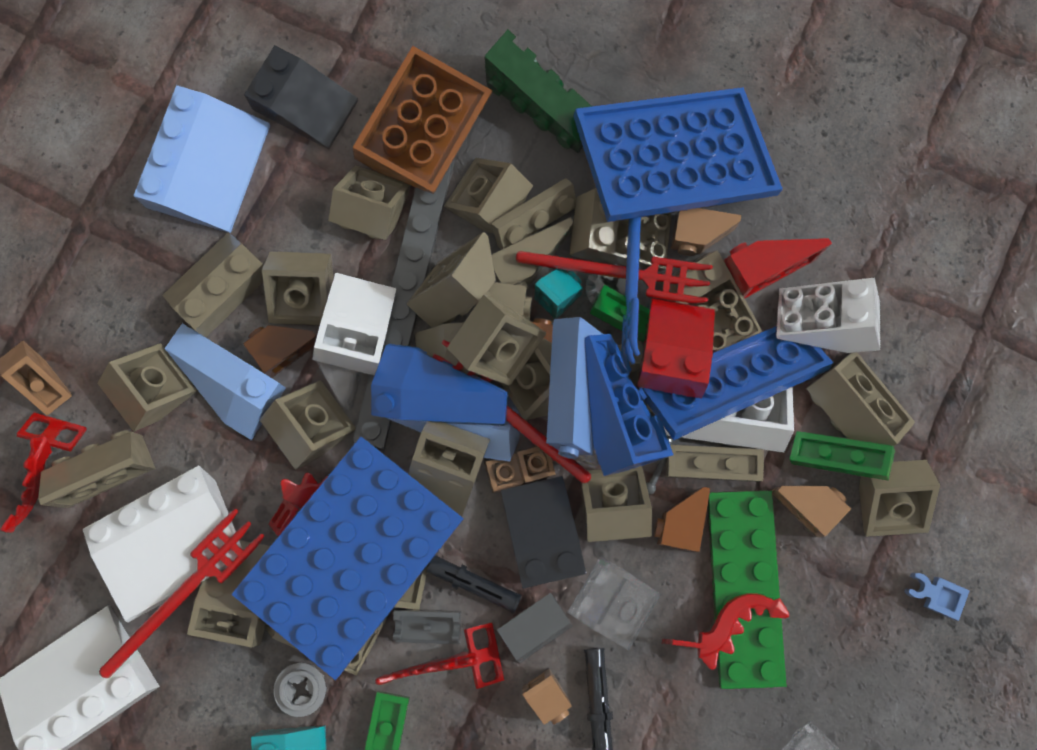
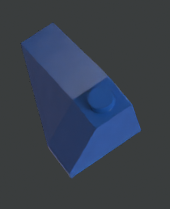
(424, 389)
(621, 423)

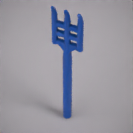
(630, 319)

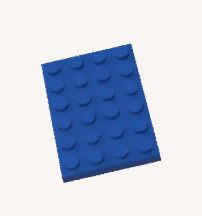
(676, 153)
(347, 557)

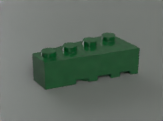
(533, 90)

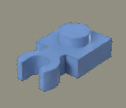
(940, 596)

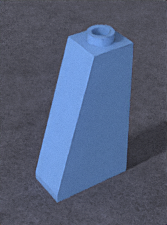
(569, 403)

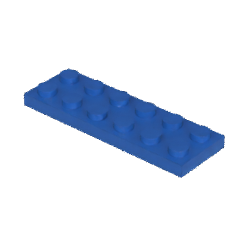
(739, 379)

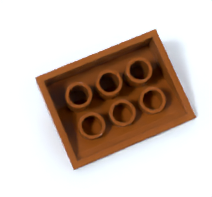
(421, 121)

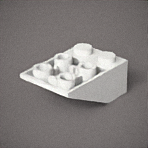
(831, 315)
(354, 324)

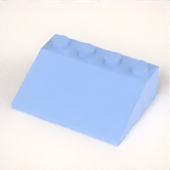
(201, 160)

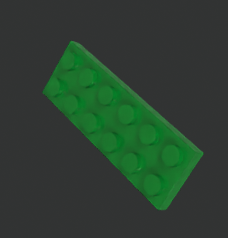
(745, 563)

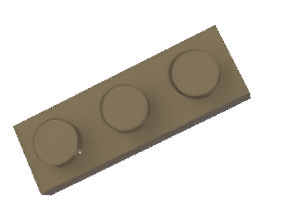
(534, 214)
(716, 463)

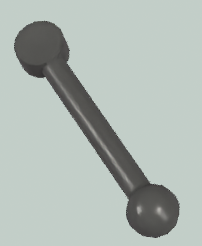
(651, 485)

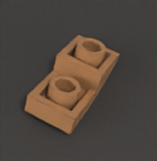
(523, 468)

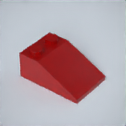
(770, 261)
(677, 348)

